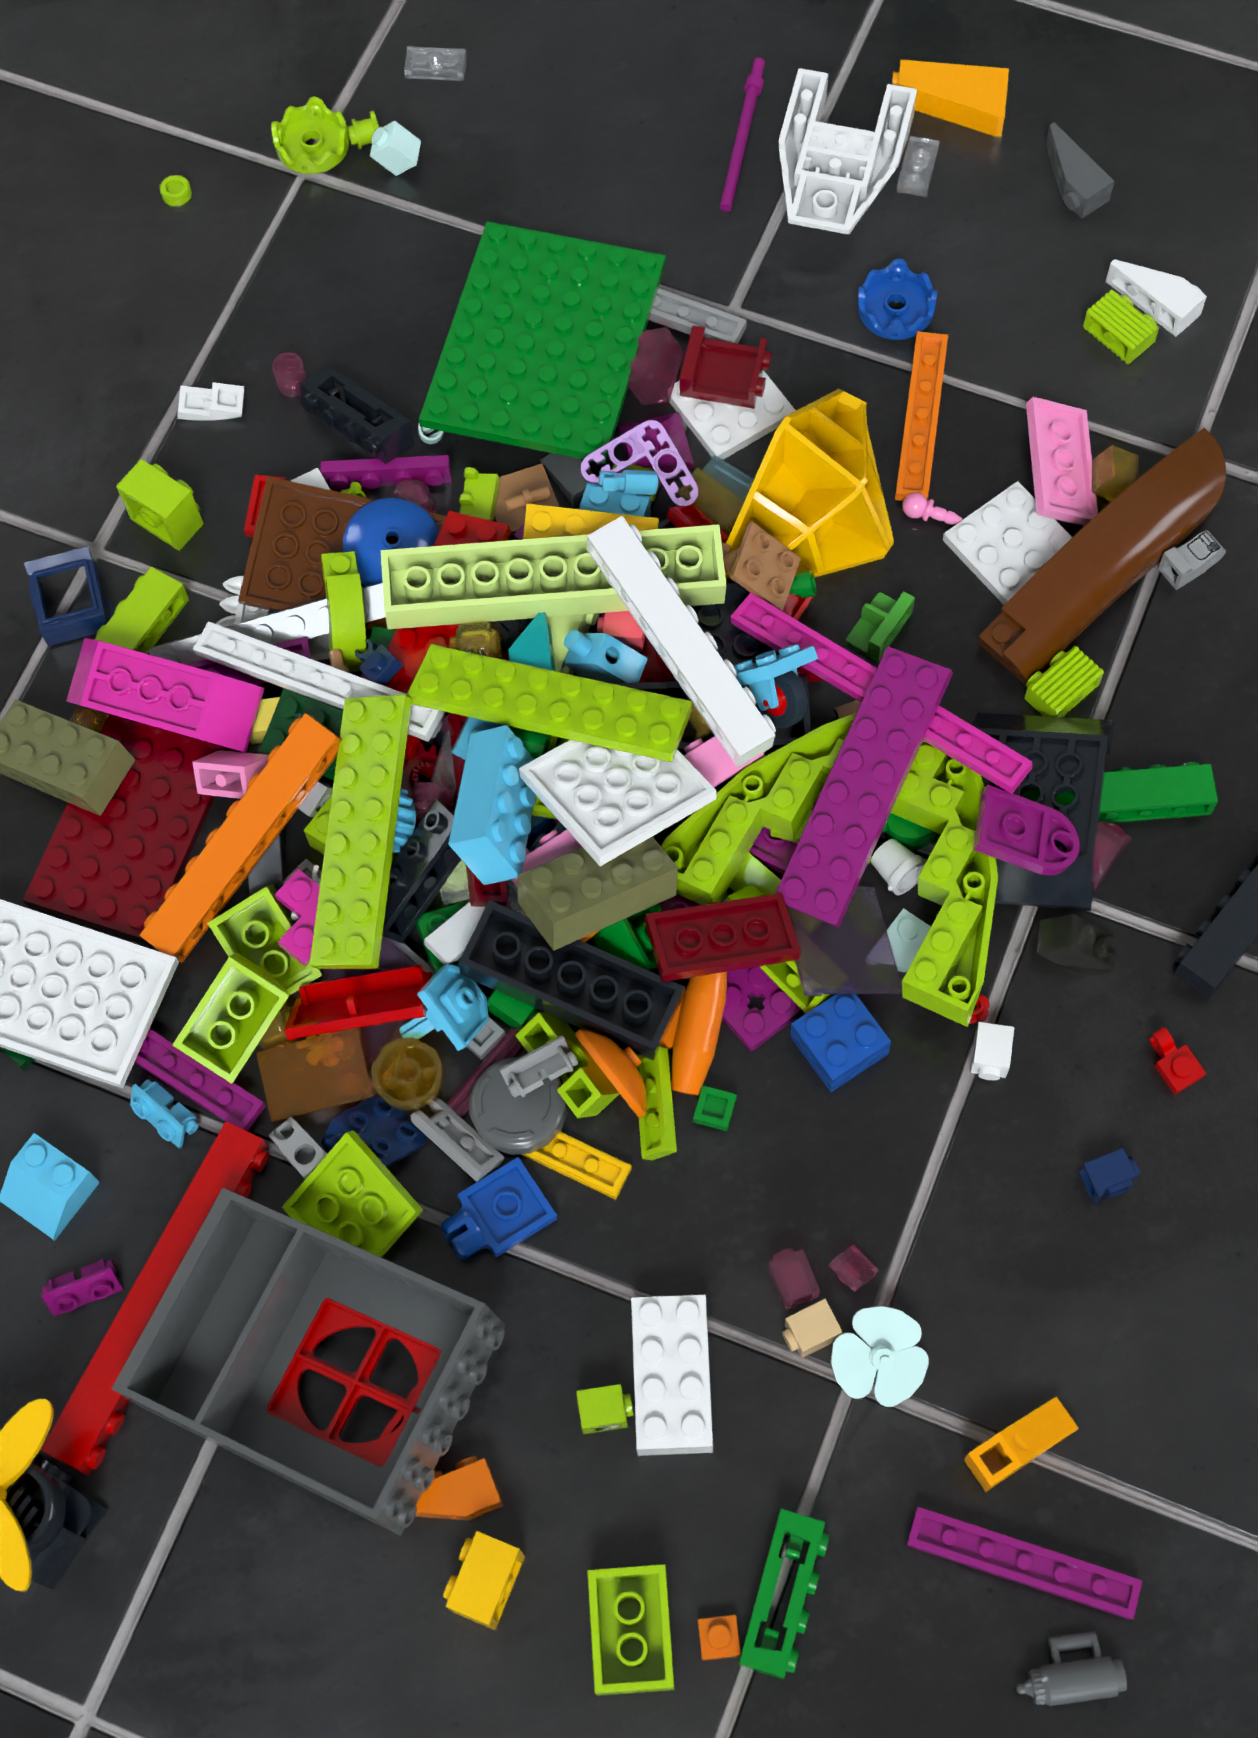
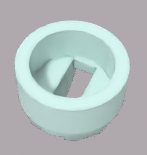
(432, 439)

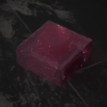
(853, 1268)

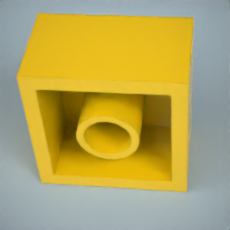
(484, 1579)

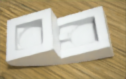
(218, 403)

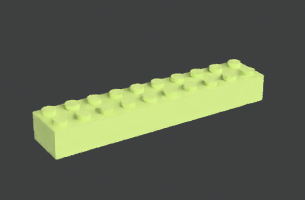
(536, 577)

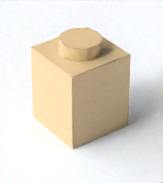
(811, 1329)

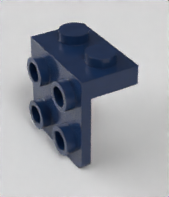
(380, 1126)

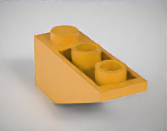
(1020, 1443)

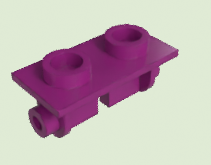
(68, 1293)

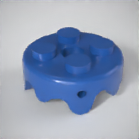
(901, 285)

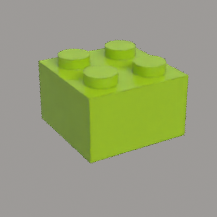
(160, 504)

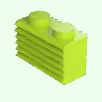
(1121, 326)
(1063, 684)

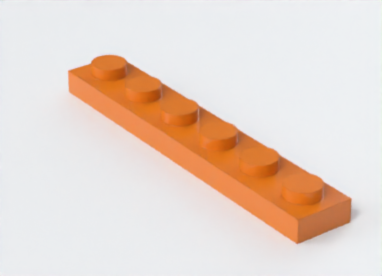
(922, 415)

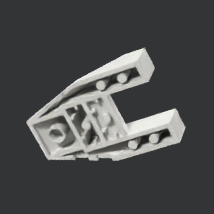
(835, 169)

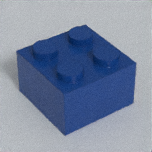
(840, 1039)

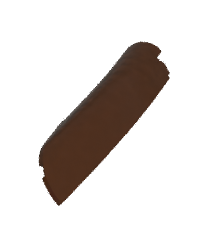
(1107, 557)

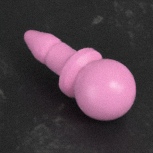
(916, 506)

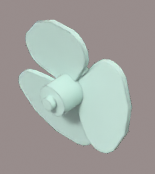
(890, 1354)

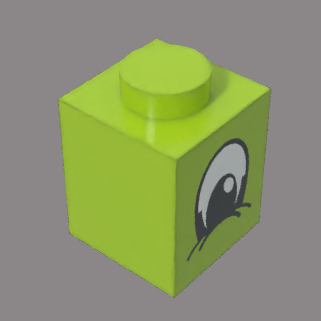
(604, 1408)

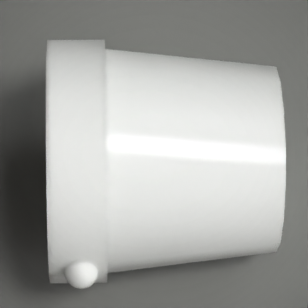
(897, 866)

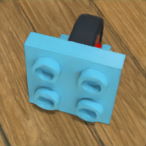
(776, 683)

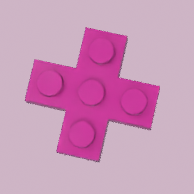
(301, 897)

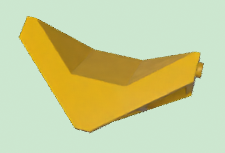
(820, 489)

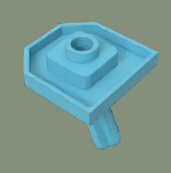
(452, 1005)

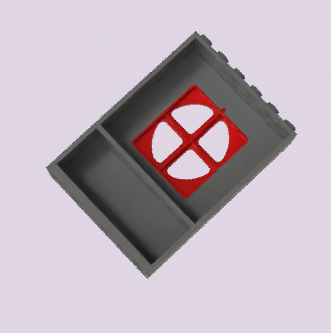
(246, 1325)

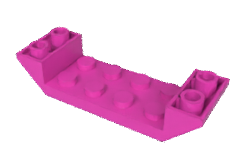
(165, 694)

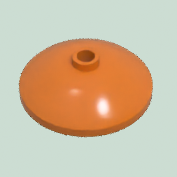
(618, 1067)

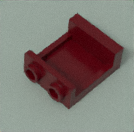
(723, 370)

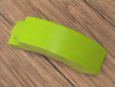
(344, 606)

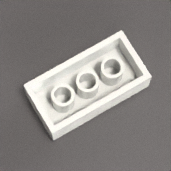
(671, 1375)

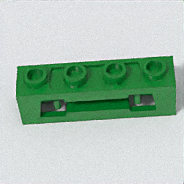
(801, 1531)

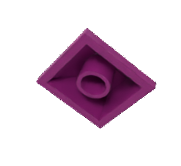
(675, 430)

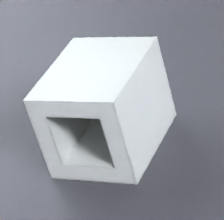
(992, 1050)

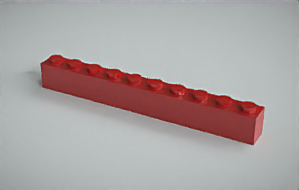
(94, 1407)

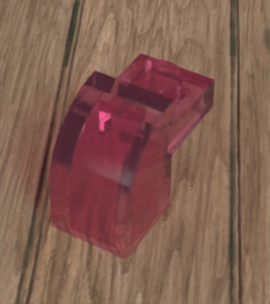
(1109, 846)

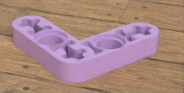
(641, 450)

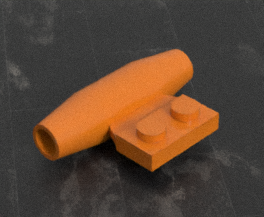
(696, 1031)

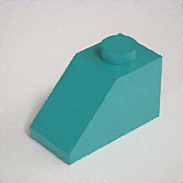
(535, 645)

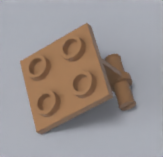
(520, 489)
(762, 566)

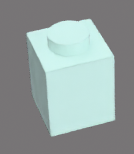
(395, 148)

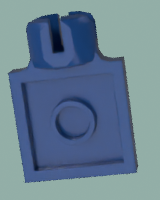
(498, 1212)

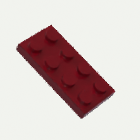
(722, 937)

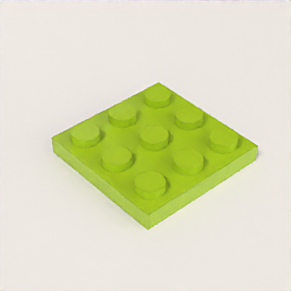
(354, 1198)

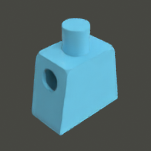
(603, 658)

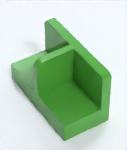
(880, 624)

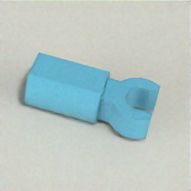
(630, 481)

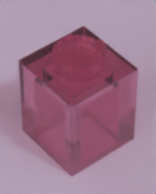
(793, 1278)

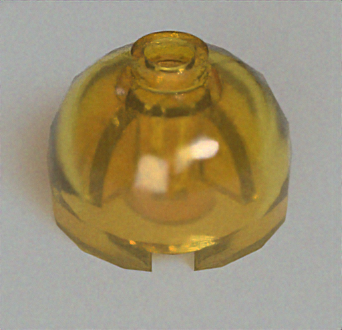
(407, 1074)

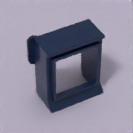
(74, 624)

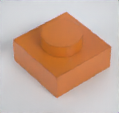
(719, 1637)

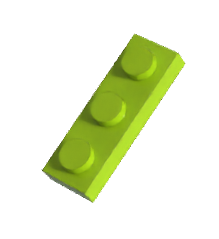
(658, 1125)

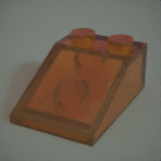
(316, 1074)

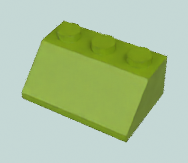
(232, 1017)

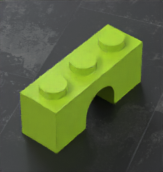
(586, 1087)

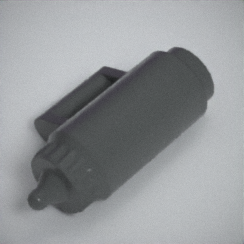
(1076, 1679)

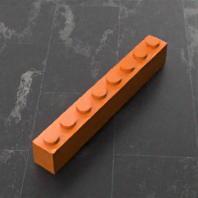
(242, 838)

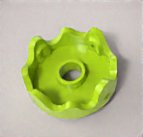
(307, 123)

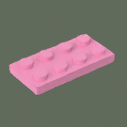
(1061, 461)

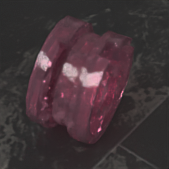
(426, 793)

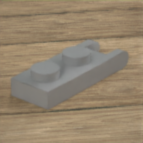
(458, 1140)

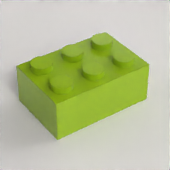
(630, 1630)

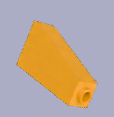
(958, 93)

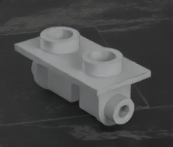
(545, 1062)

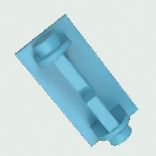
(151, 1103)

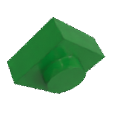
(714, 1108)

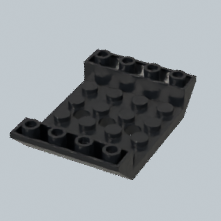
(1065, 758)

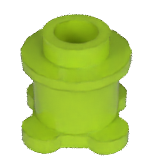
(363, 130)

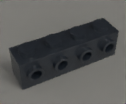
(419, 871)

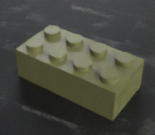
(61, 757)
(579, 897)

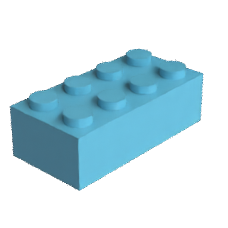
(493, 807)

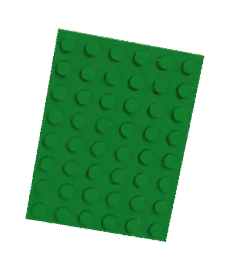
(543, 341)

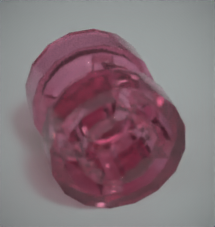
(289, 372)

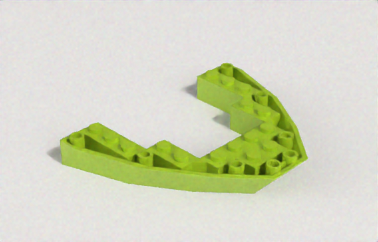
(935, 795)

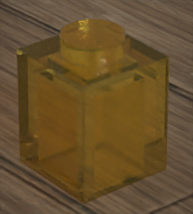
(1113, 472)

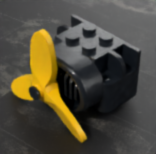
(40, 1512)

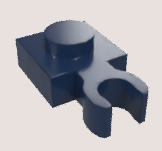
(378, 663)

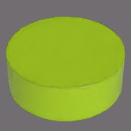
(175, 190)

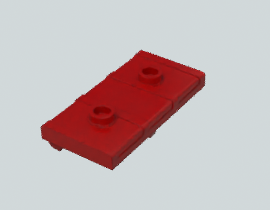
(358, 1002)

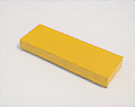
(583, 1164)

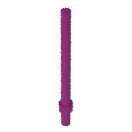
(752, 88)

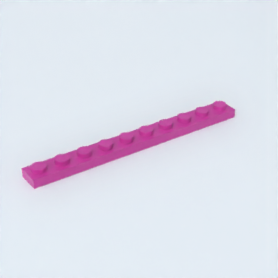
(854, 676)

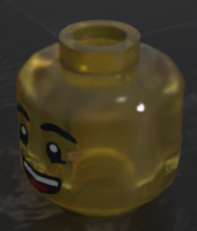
(477, 639)

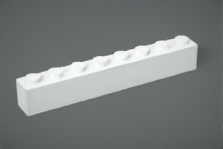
(680, 641)

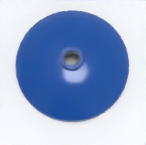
(378, 520)

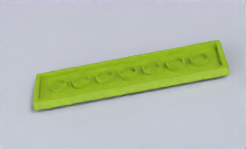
(551, 702)
(361, 833)

